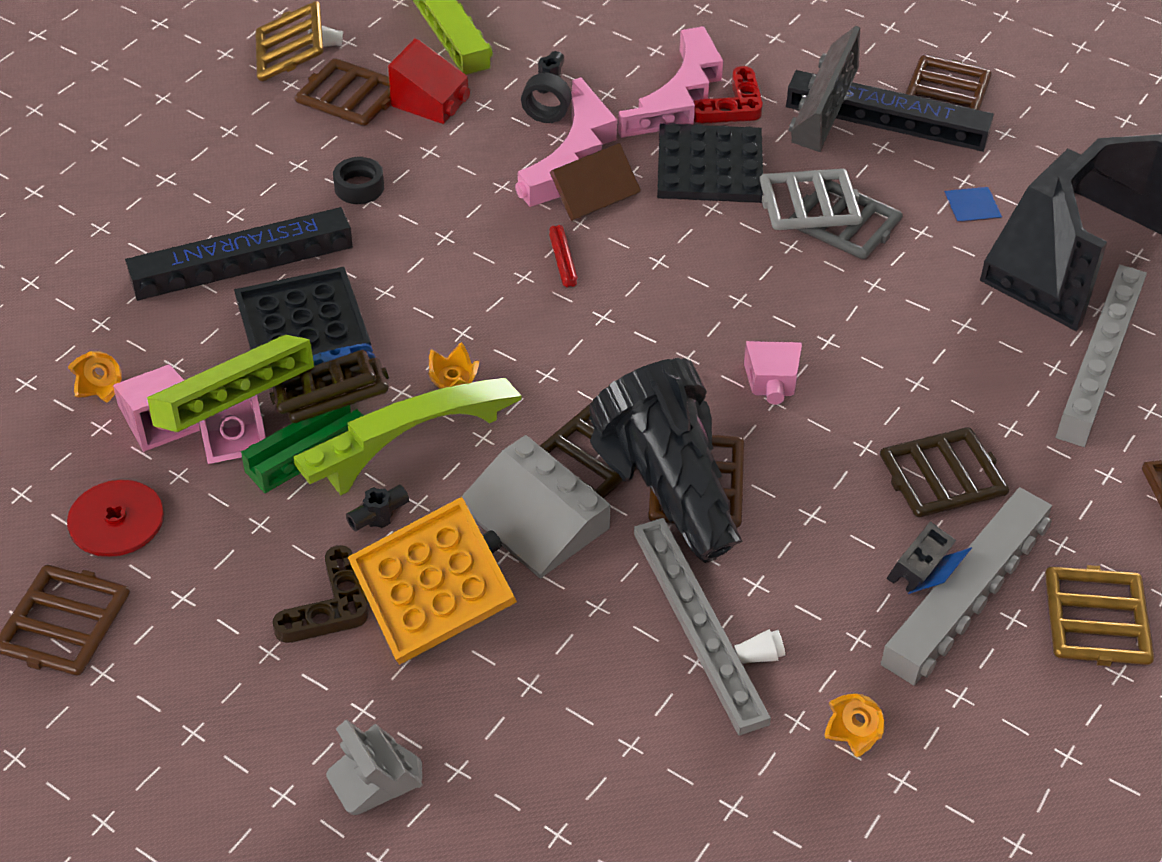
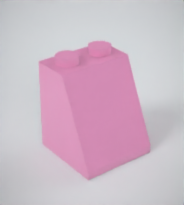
(133, 403)

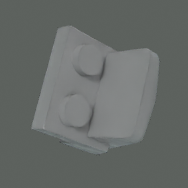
(372, 768)

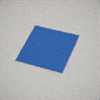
(973, 204)
(943, 570)

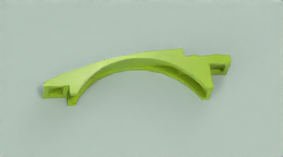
(348, 453)

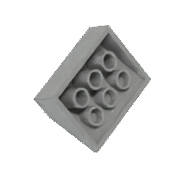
(536, 506)

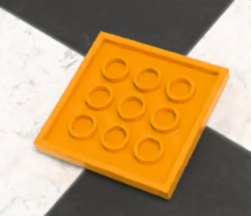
(431, 580)

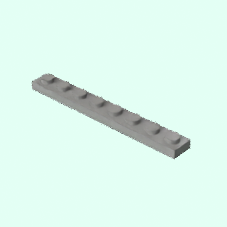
(702, 627)

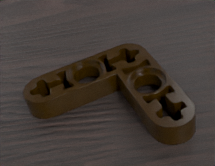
(335, 608)

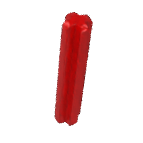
(563, 256)

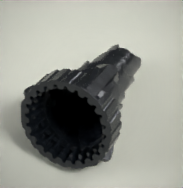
(665, 431)

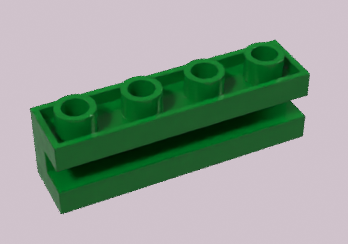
(272, 459)

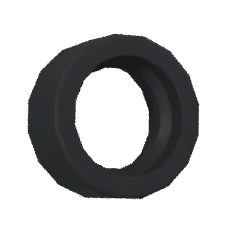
(550, 83)
(358, 167)

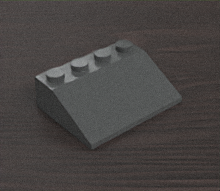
(827, 92)

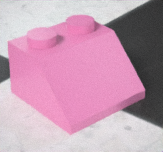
(232, 431)

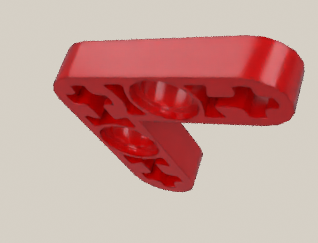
(743, 106)

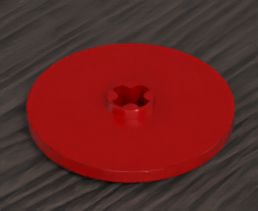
(98, 534)

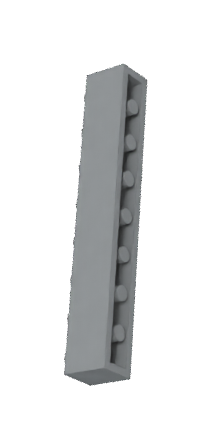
(1101, 356)
(951, 604)

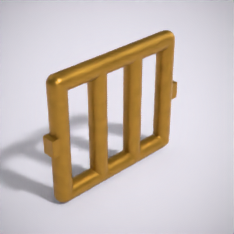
(289, 64)
(1136, 603)

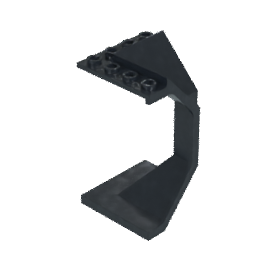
(1043, 248)

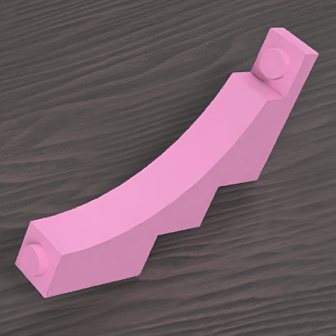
(675, 99)
(590, 130)

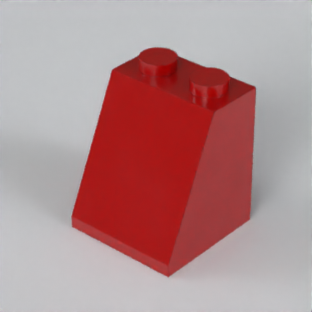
(426, 83)

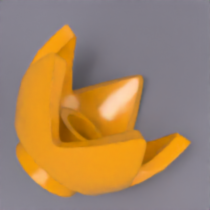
(452, 370)
(89, 382)
(845, 726)

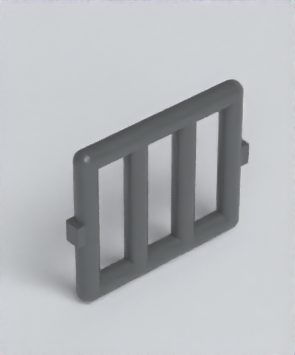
(842, 241)

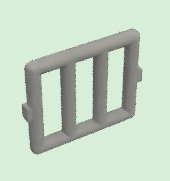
(803, 221)

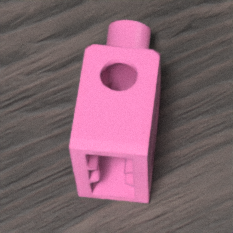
(772, 368)

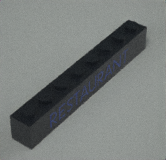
(904, 113)
(239, 253)

